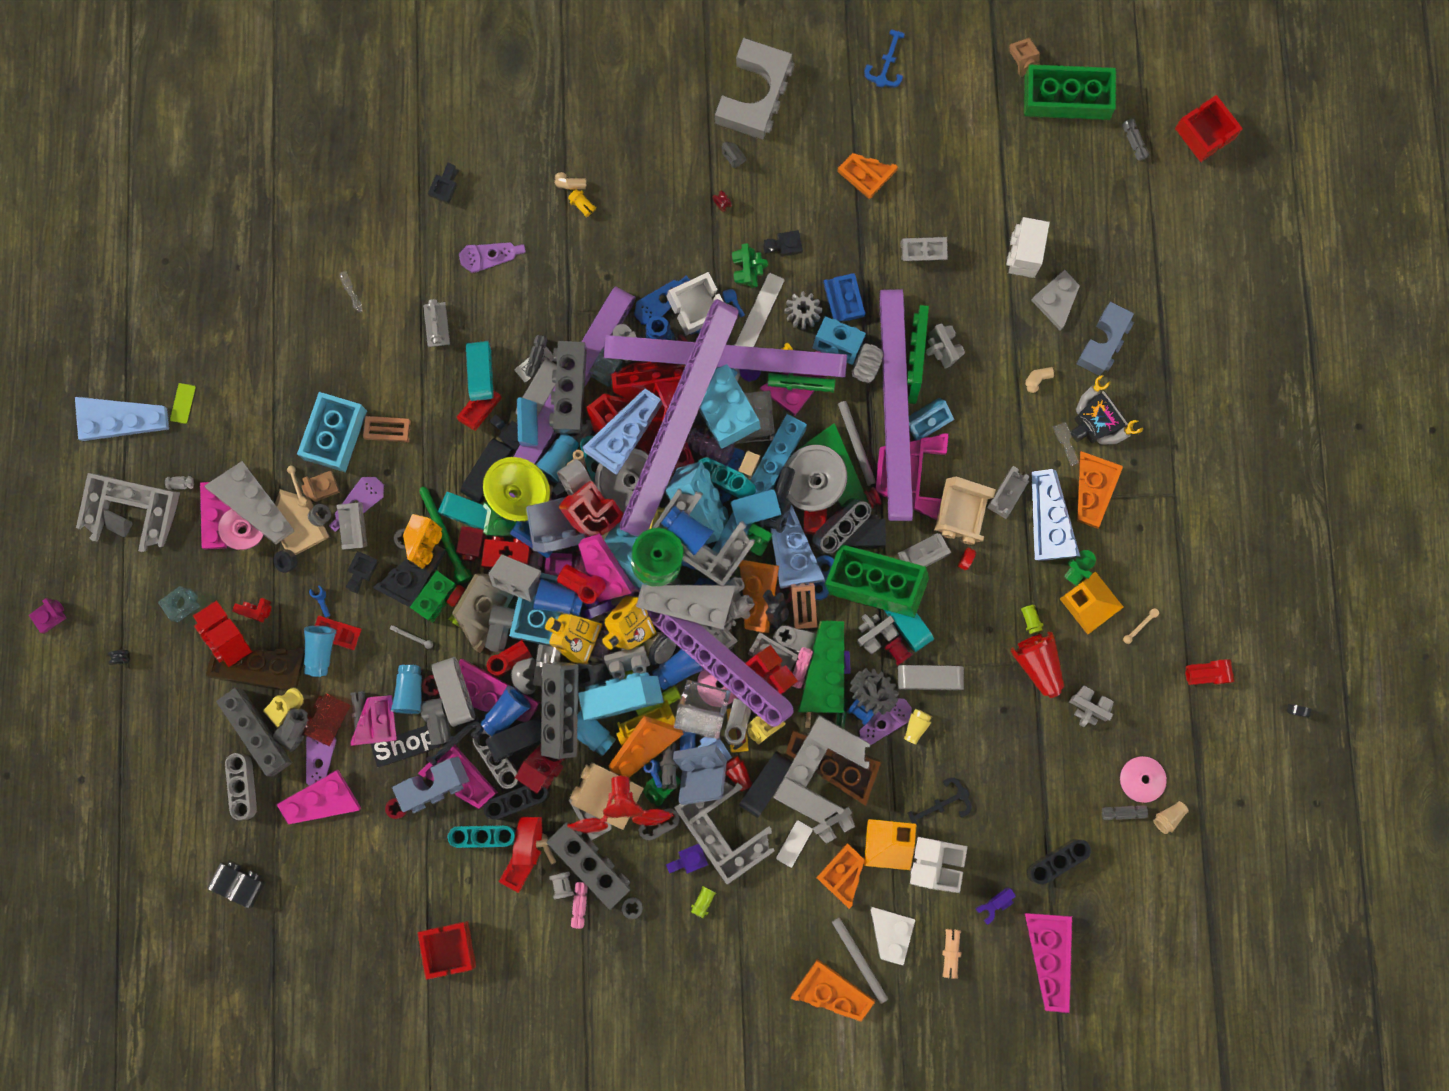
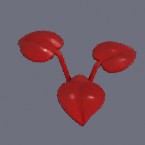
(623, 807)

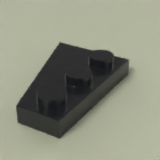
(408, 579)

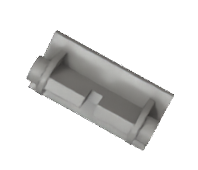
(436, 323)

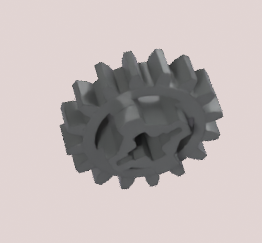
(874, 691)

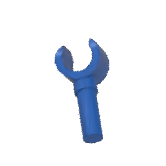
(730, 295)
(320, 598)
(654, 769)

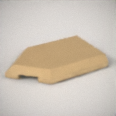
(305, 533)

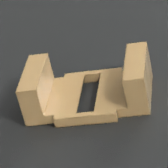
(749, 464)

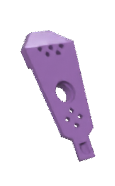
(481, 257)
(362, 495)
(891, 719)
(317, 751)

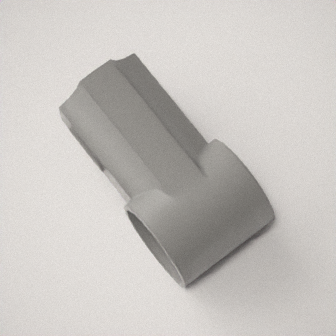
(738, 720)

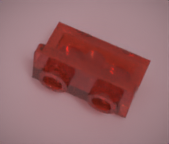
(327, 719)

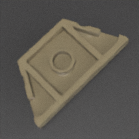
(475, 609)

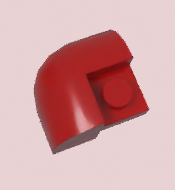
(590, 511)

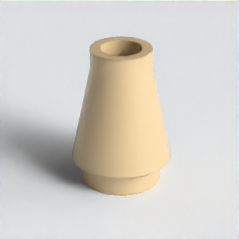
(1169, 818)

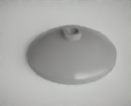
(812, 464)
(618, 486)

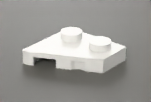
(892, 934)

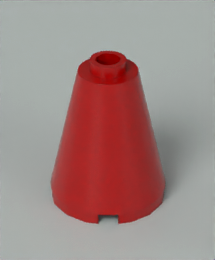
(1041, 662)

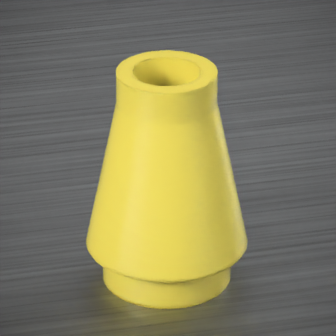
(917, 725)

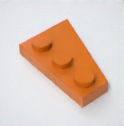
(1096, 488)
(757, 580)
(643, 744)
(833, 992)

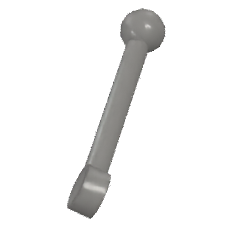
(428, 644)

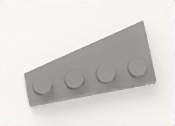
(249, 500)
(690, 602)

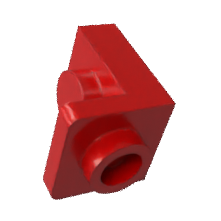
(249, 610)

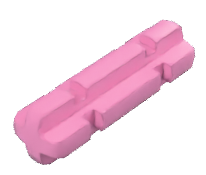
(802, 666)
(579, 905)

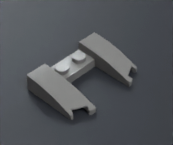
(102, 490)
(712, 564)
(820, 738)
(727, 862)

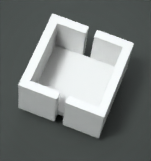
(1028, 247)
(693, 302)
(929, 870)

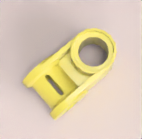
(281, 705)

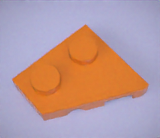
(866, 174)
(843, 874)

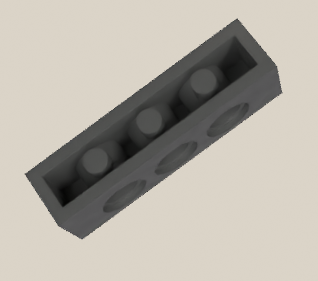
(573, 421)
(559, 710)
(254, 732)
(608, 895)

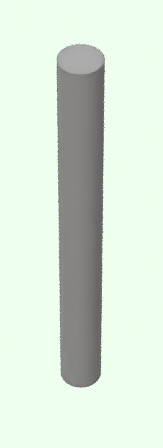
(865, 466)
(860, 961)

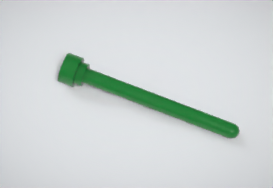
(462, 574)

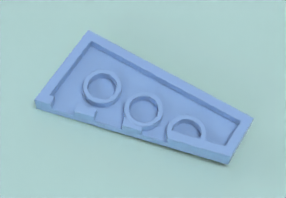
(114, 418)
(619, 437)
(1052, 524)
(794, 555)

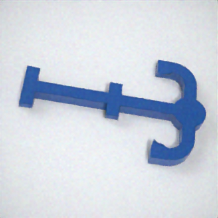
(881, 80)

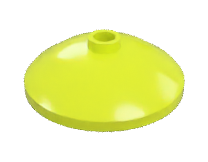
(516, 477)

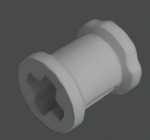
(561, 885)

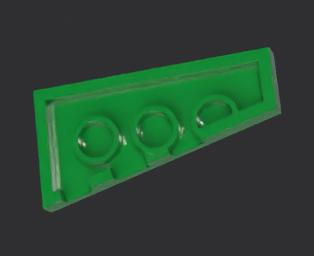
(916, 356)
(831, 438)
(825, 676)

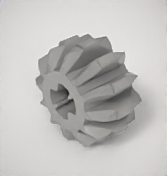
(795, 314)
(867, 363)

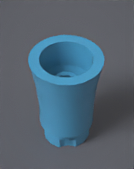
(557, 457)
(318, 649)
(408, 690)
(593, 735)

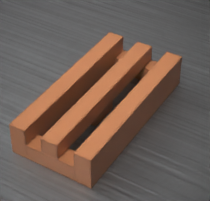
(406, 431)
(803, 588)

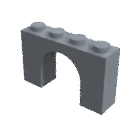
(756, 117)

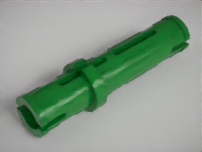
(801, 382)

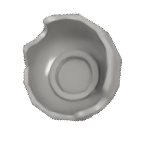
(522, 676)

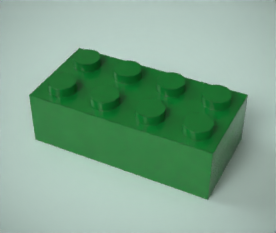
(1069, 92)
(877, 580)

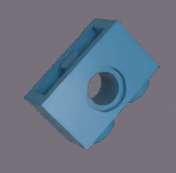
(828, 342)

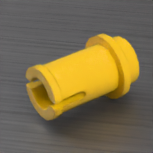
(580, 201)

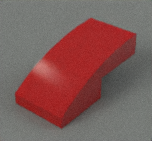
(345, 636)
(527, 833)

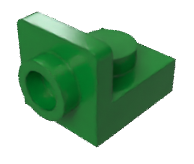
(761, 539)
(655, 794)

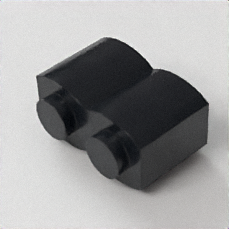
(592, 674)
(236, 884)

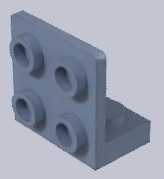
(550, 527)
(701, 774)

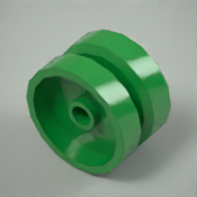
(660, 544)

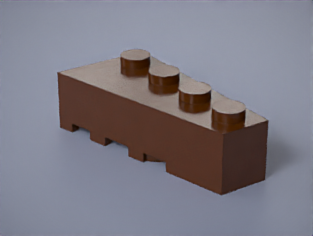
(841, 771)

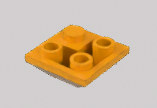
(420, 539)
(1091, 603)
(889, 844)

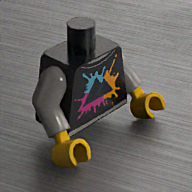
(1100, 418)

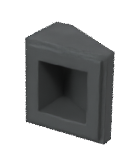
(733, 154)
(117, 523)

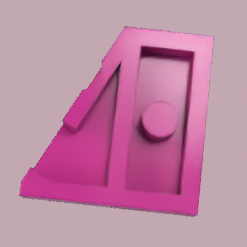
(375, 722)

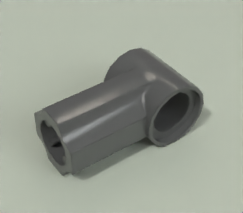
(500, 623)
(437, 721)
(290, 732)

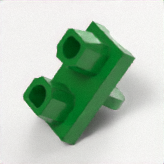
(752, 266)
(1080, 567)

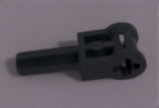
(782, 492)

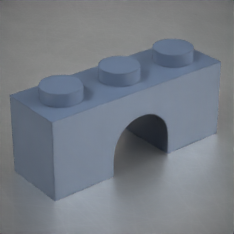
(1114, 322)
(414, 793)

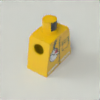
(628, 625)
(573, 636)

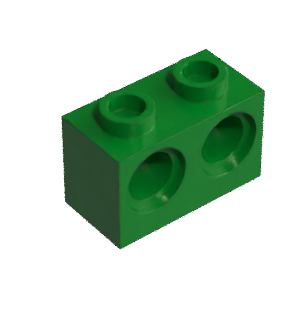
(433, 597)

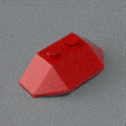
(642, 375)
(606, 408)

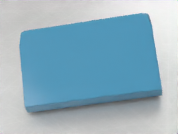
(929, 419)
(527, 422)
(756, 507)

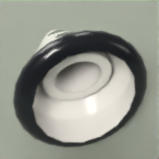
(659, 648)

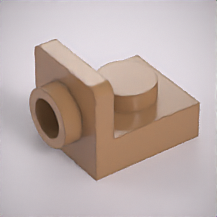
(1024, 54)
(320, 486)

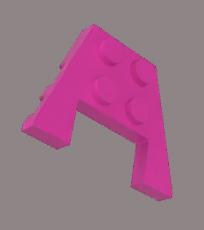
(931, 445)

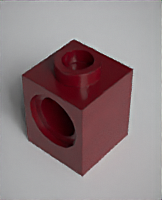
(471, 543)

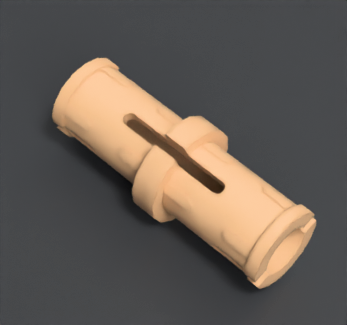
(951, 953)

